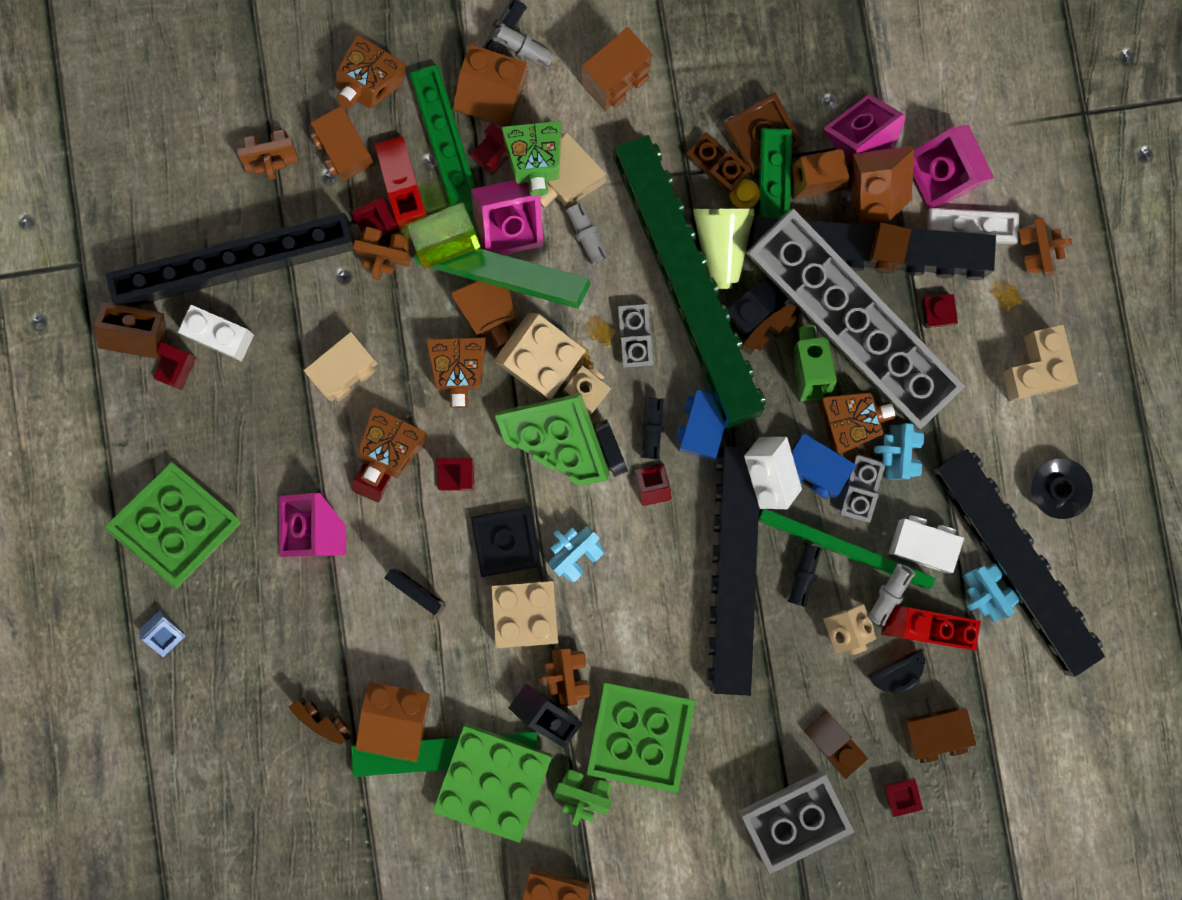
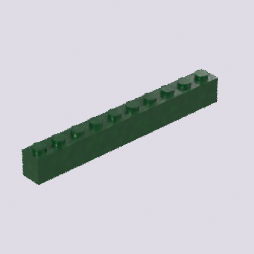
(688, 282)

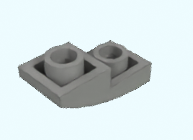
(635, 335)
(862, 488)

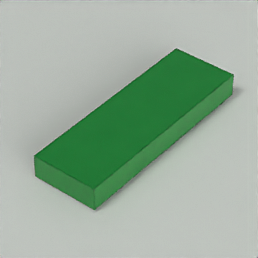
(775, 172)

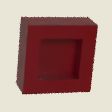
(939, 311)
(903, 797)

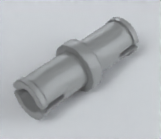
(523, 46)
(587, 233)
(891, 594)

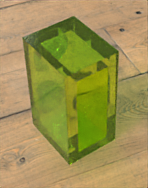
(443, 235)

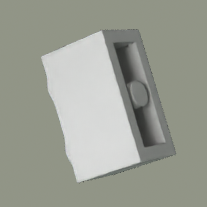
(216, 333)
(773, 472)
(926, 545)

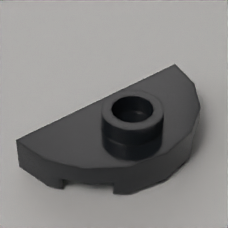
(900, 674)

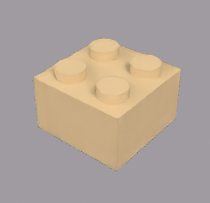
(539, 355)
(525, 614)

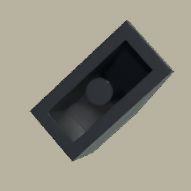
(755, 307)
(544, 715)

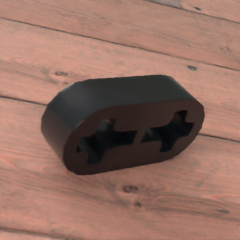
(610, 447)

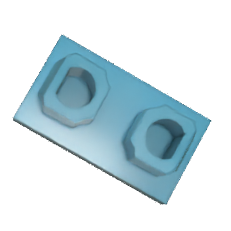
(898, 452)
(571, 548)
(987, 595)

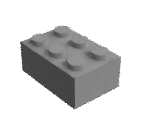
(796, 821)

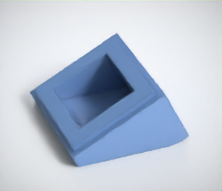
(161, 633)

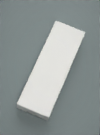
(1002, 224)

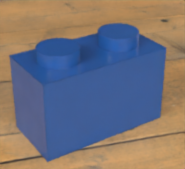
(703, 427)
(820, 467)

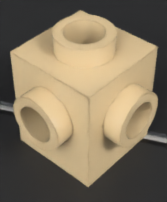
(593, 381)
(850, 630)

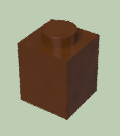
(889, 247)

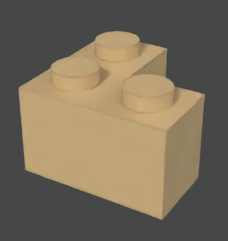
(1049, 366)

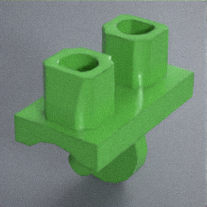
(570, 792)

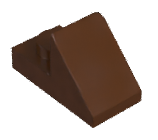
(836, 744)

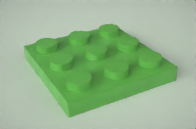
(173, 525)
(641, 737)
(492, 783)

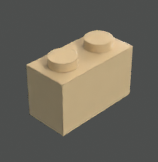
(341, 368)

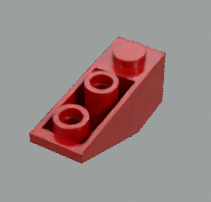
(400, 181)
(932, 628)

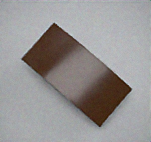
(717, 163)
(774, 324)
(330, 727)

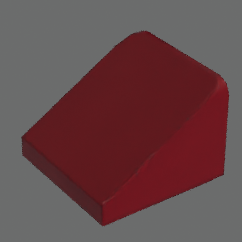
(653, 485)
(369, 491)

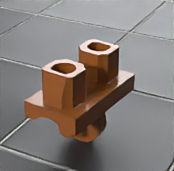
(268, 156)
(1037, 234)
(369, 247)
(561, 677)

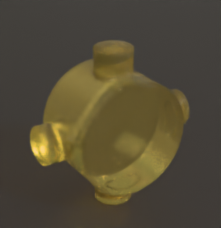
(1009, 298)
(604, 333)
(584, 361)

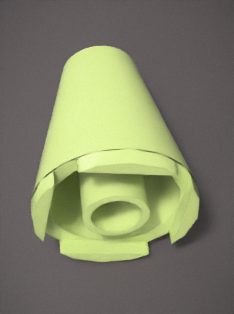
(724, 242)

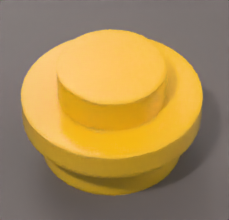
(745, 194)

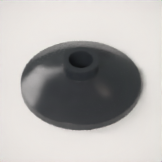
(1076, 488)

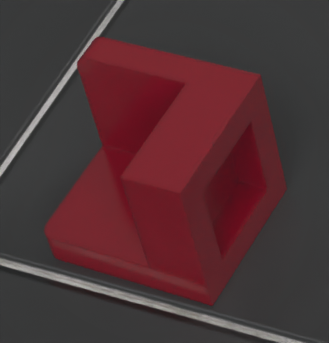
(491, 151)
(376, 216)
(174, 366)
(455, 474)

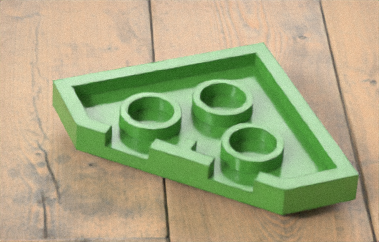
(557, 436)

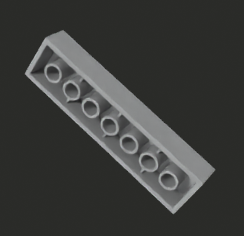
(855, 319)

